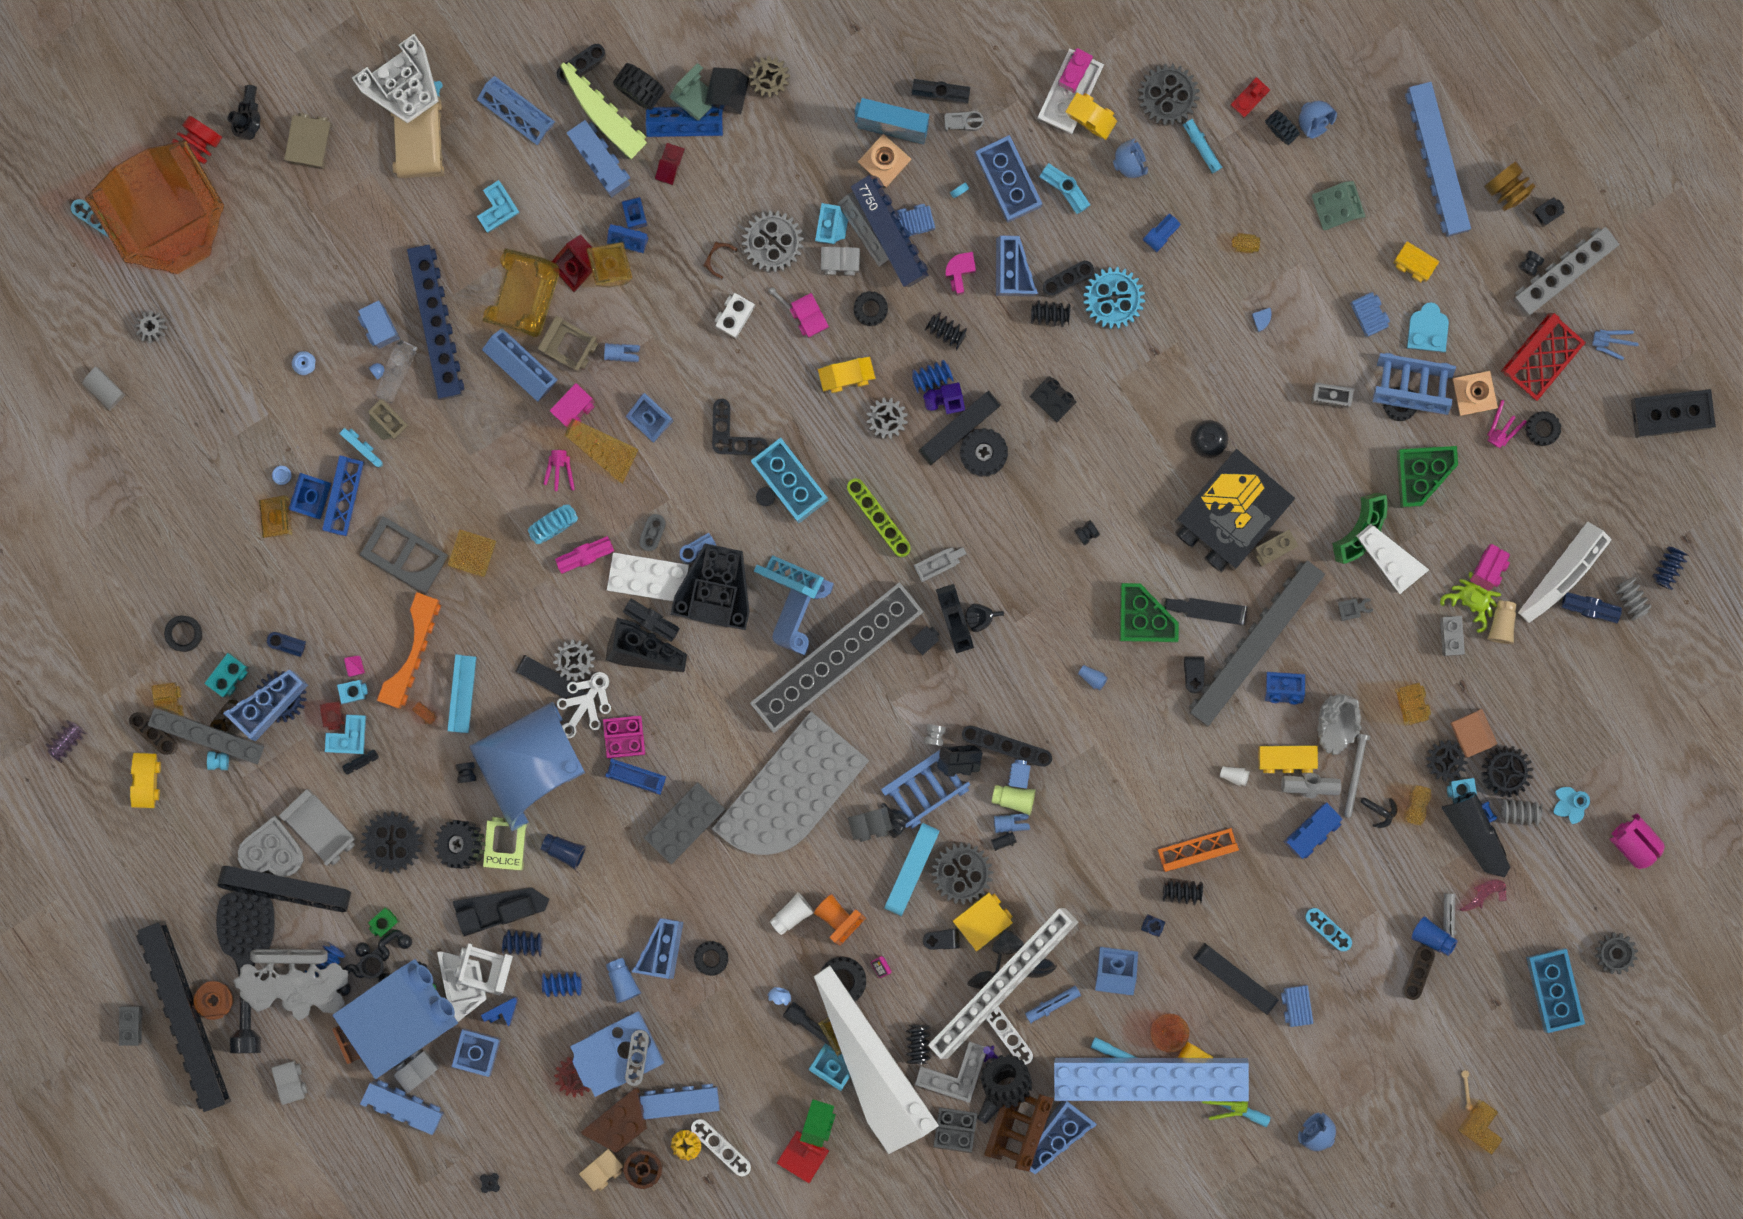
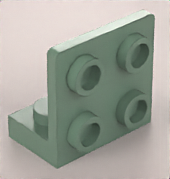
(691, 93)
(1338, 205)

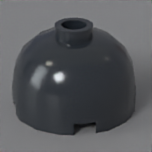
(1209, 439)

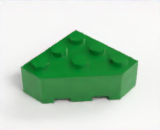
(1423, 472)
(1144, 617)

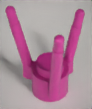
(1497, 437)
(558, 458)

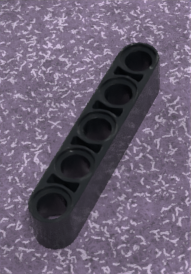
(959, 428)
(1016, 746)
(1235, 978)

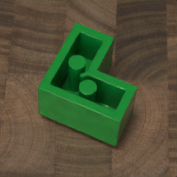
(818, 1123)

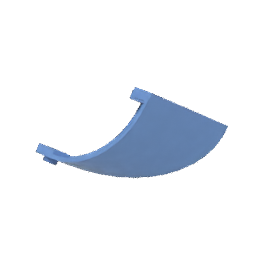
(526, 761)

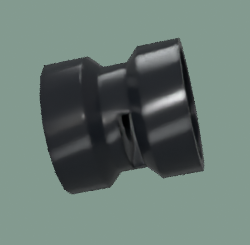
(1531, 263)
(1087, 532)
(465, 772)

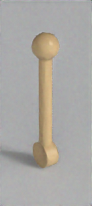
(1465, 1074)

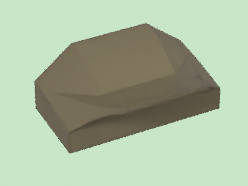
(386, 421)

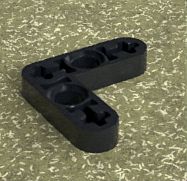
(725, 436)

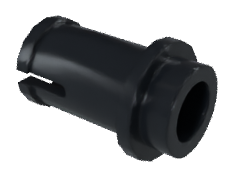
(1004, 841)

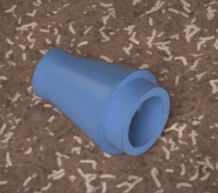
(1093, 677)

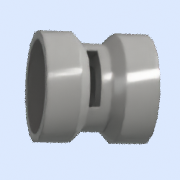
(934, 735)

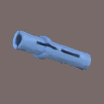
(1033, 1014)

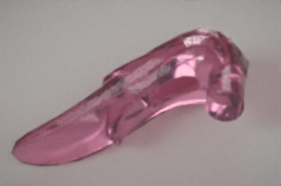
(1484, 891)

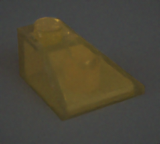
(609, 265)

